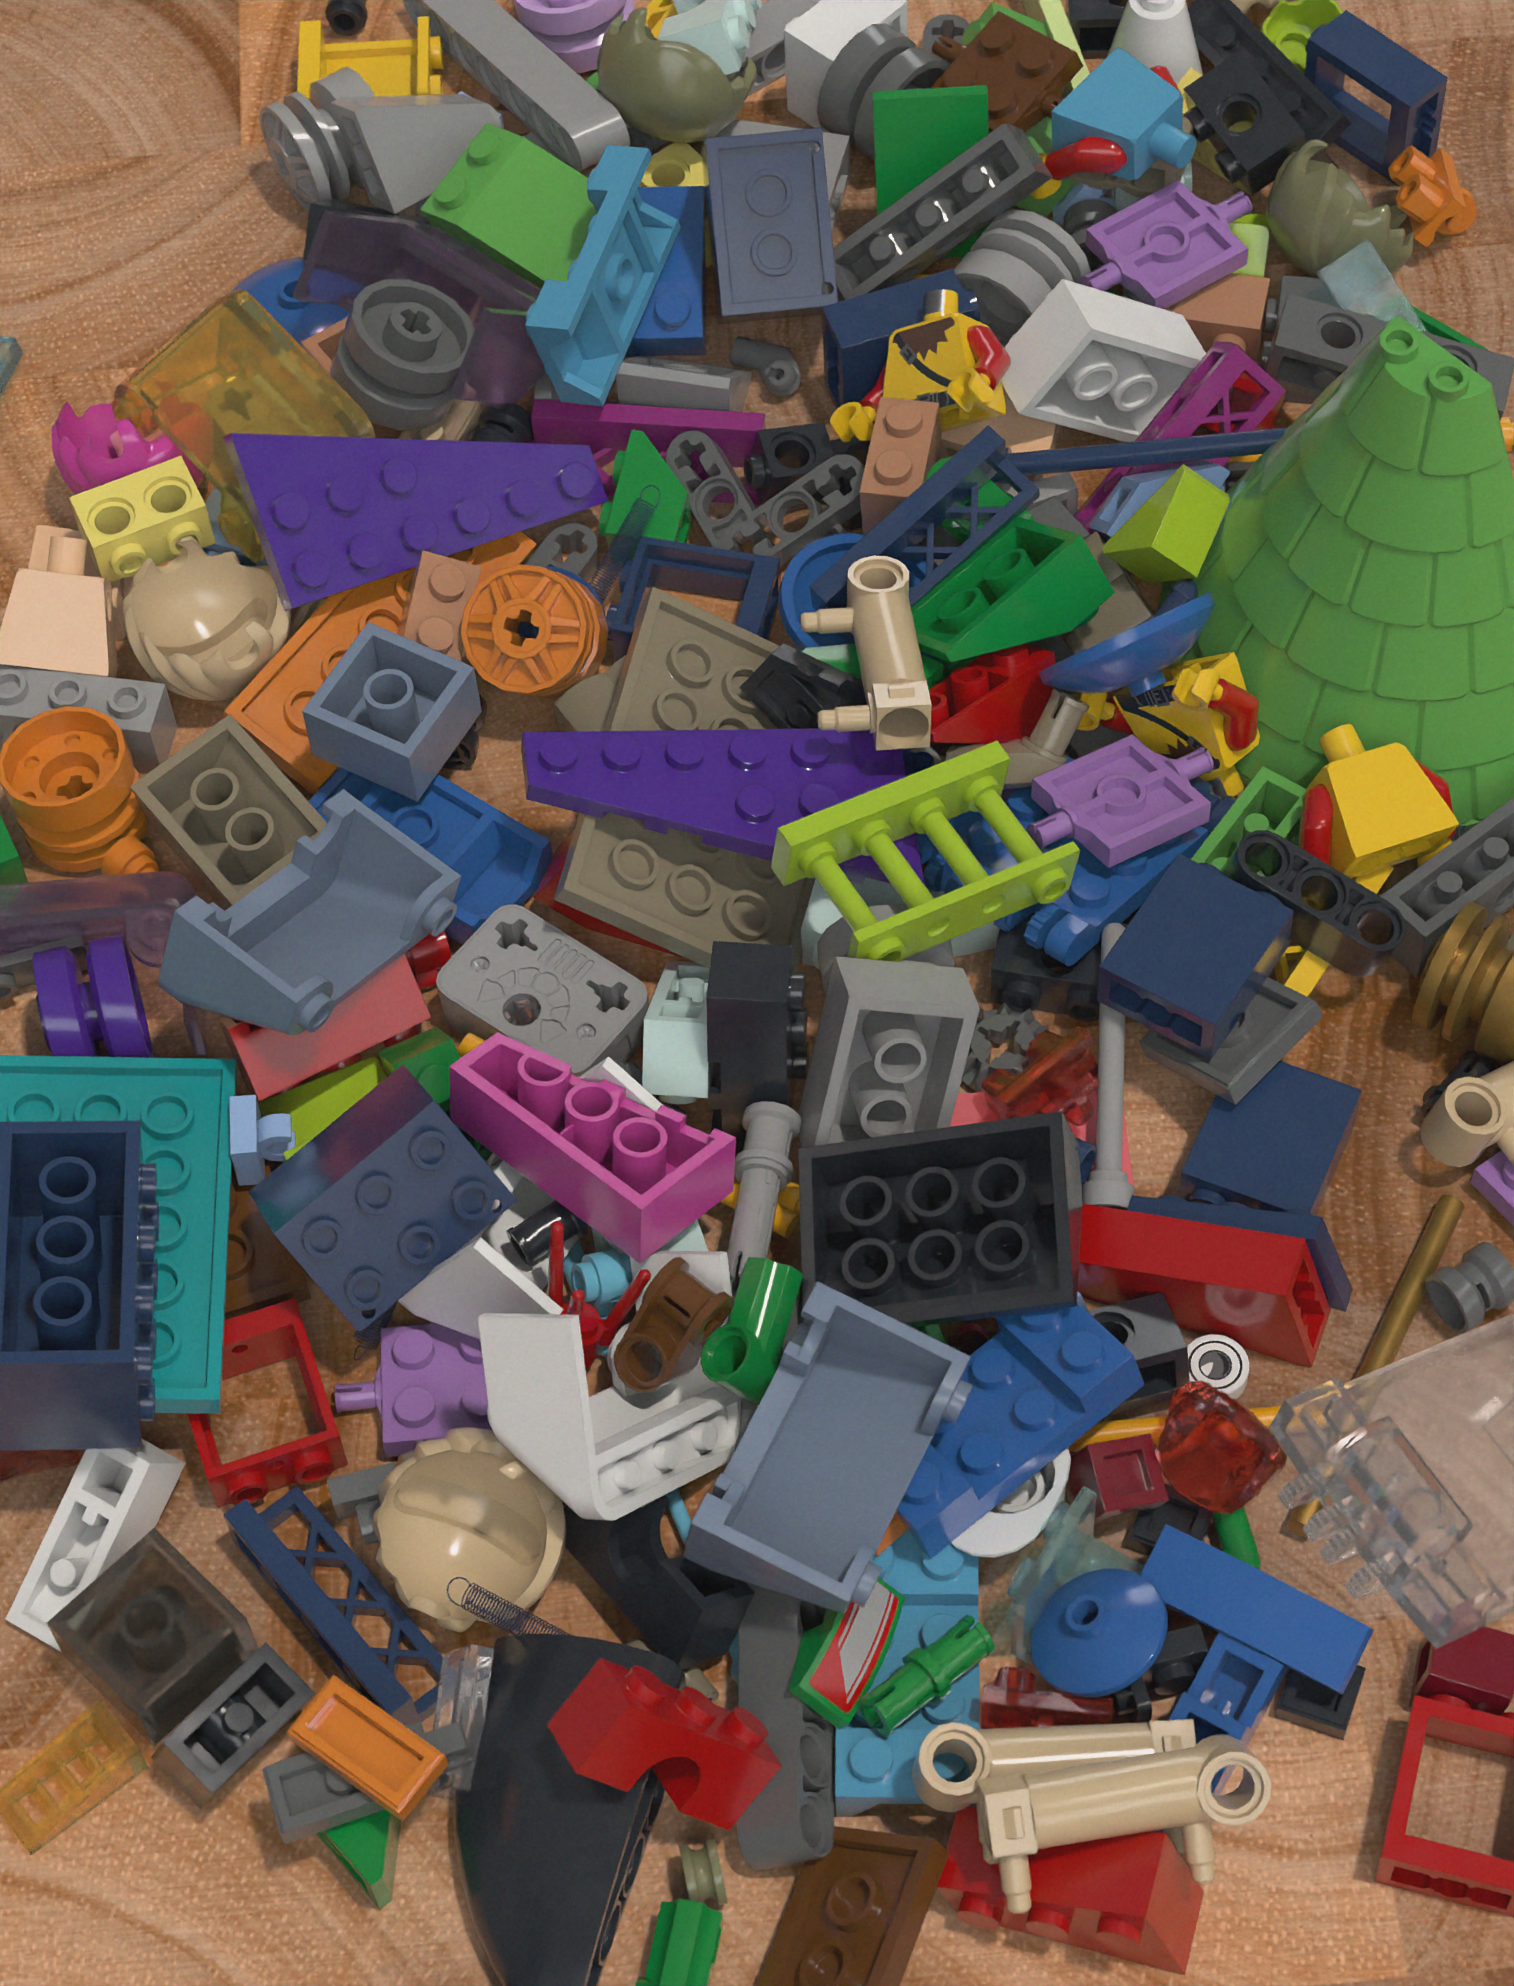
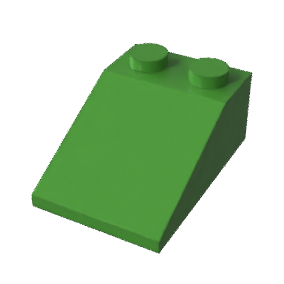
(514, 205)

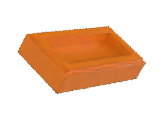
(368, 1748)

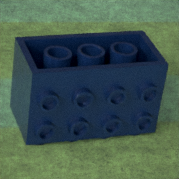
(76, 1285)

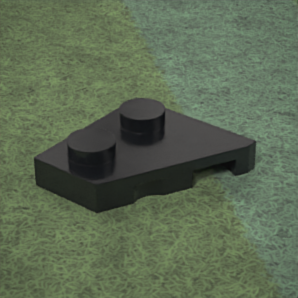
(796, 686)

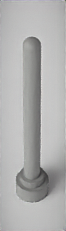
(1108, 1184)

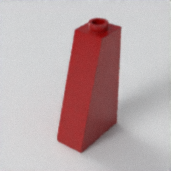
(1212, 1276)

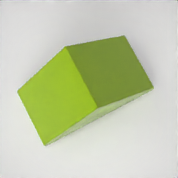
(1171, 529)

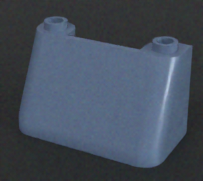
(313, 927)
(829, 1454)

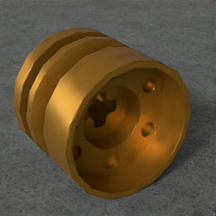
(1472, 981)

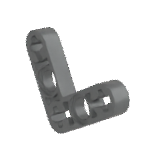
(747, 521)

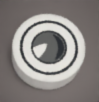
(1220, 1363)

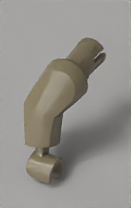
(1031, 754)

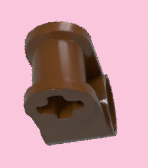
(675, 1319)

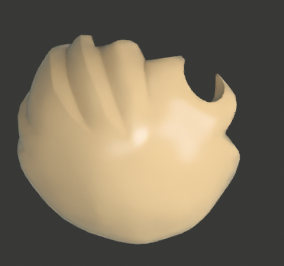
(204, 622)
(471, 1515)

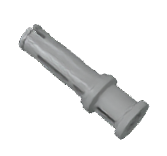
(762, 1172)

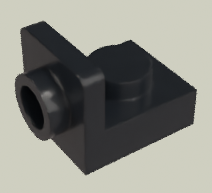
(1170, 1673)

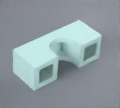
(714, 28)

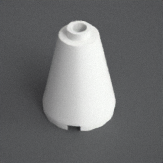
(1159, 35)

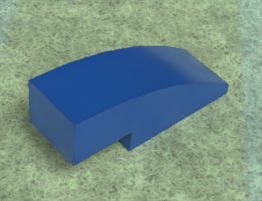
(1256, 1609)
(1229, 1695)

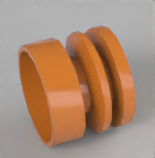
(568, 640)
(71, 786)

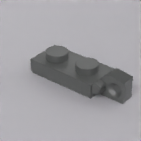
(314, 1798)

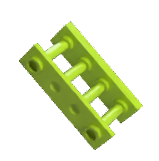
(923, 805)

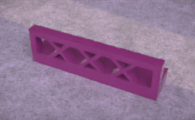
(1189, 408)
(610, 426)

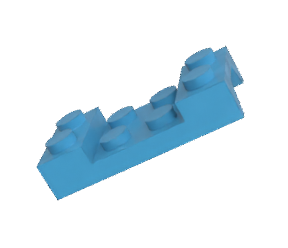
(590, 319)
(936, 1595)

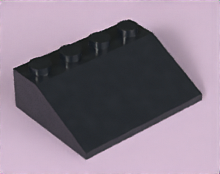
(946, 1220)

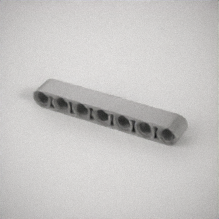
(525, 77)

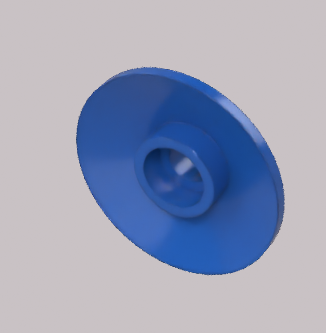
(1109, 1650)

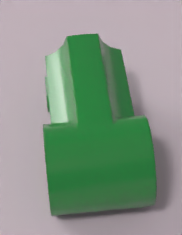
(748, 1348)
(683, 1945)

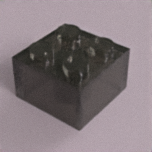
(153, 1636)

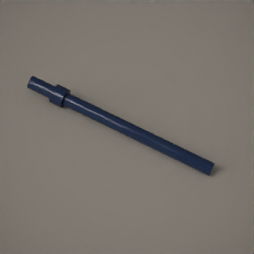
(1142, 452)

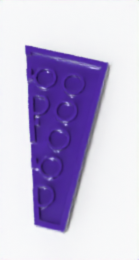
(368, 507)
(714, 782)

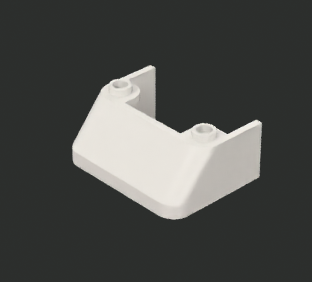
(487, 1270)
(617, 1445)

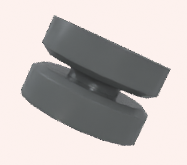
(871, 62)
(402, 353)

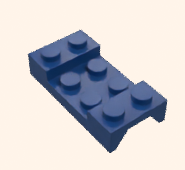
(491, 851)
(1029, 1401)

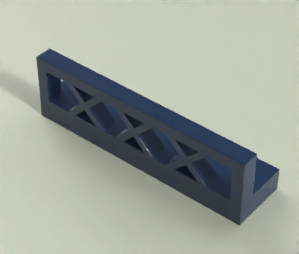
(926, 509)
(324, 1615)

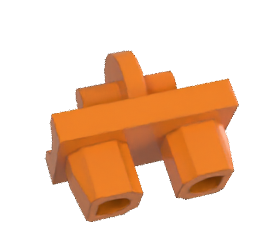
(1432, 194)

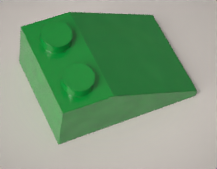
(919, 135)
(1012, 592)

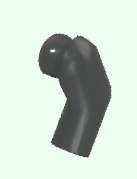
(772, 361)

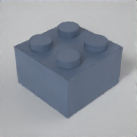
(392, 711)

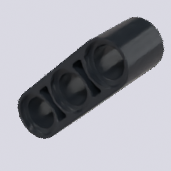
(1342, 902)

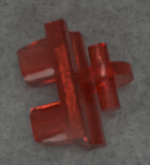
(1056, 1080)
(1016, 1704)

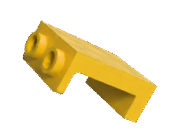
(386, 66)

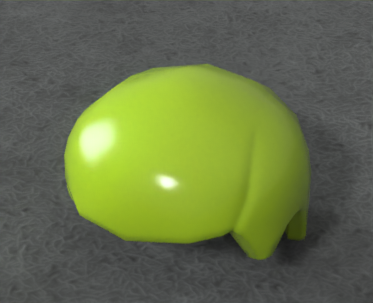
(1294, 22)

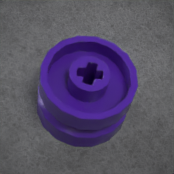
(83, 1013)

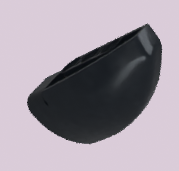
(536, 1843)

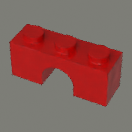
(701, 1752)

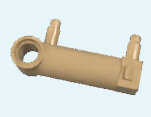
(887, 656)
(1471, 1118)
(1035, 1750)
(1116, 1801)

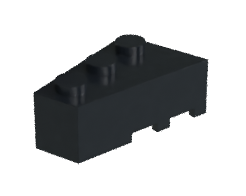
(754, 1030)

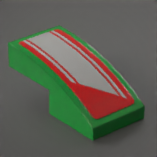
(845, 1654)

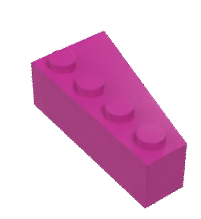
(590, 1148)

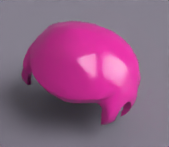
(89, 458)

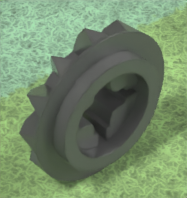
(996, 1027)

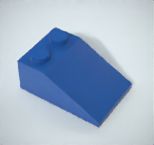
(677, 308)

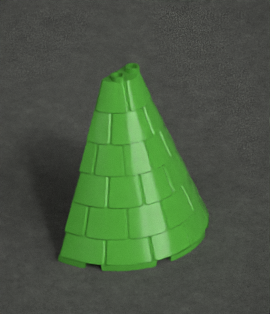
(1377, 575)

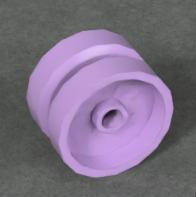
(572, 26)

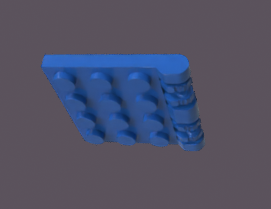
(1096, 892)

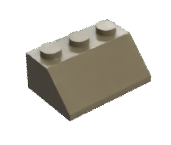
(227, 811)

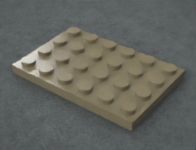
(670, 887)

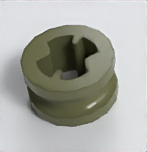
(703, 1873)

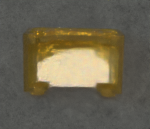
(234, 375)

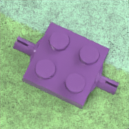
(1167, 245)
(1121, 800)
(423, 1386)

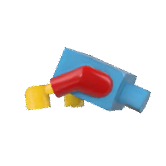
(1117, 124)

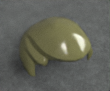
(667, 85)
(1322, 215)

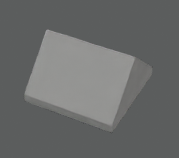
(681, 384)

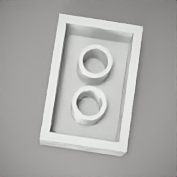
(1098, 361)

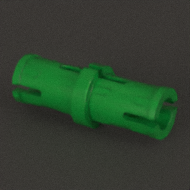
(926, 1675)

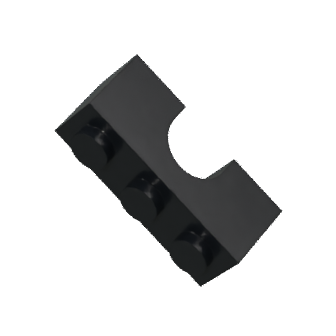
(672, 1601)

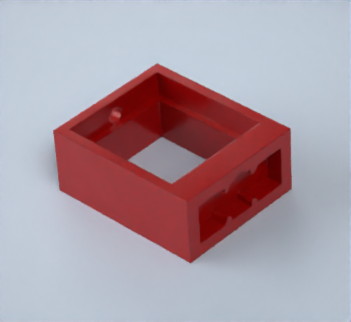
(250, 1344)
(1433, 1866)

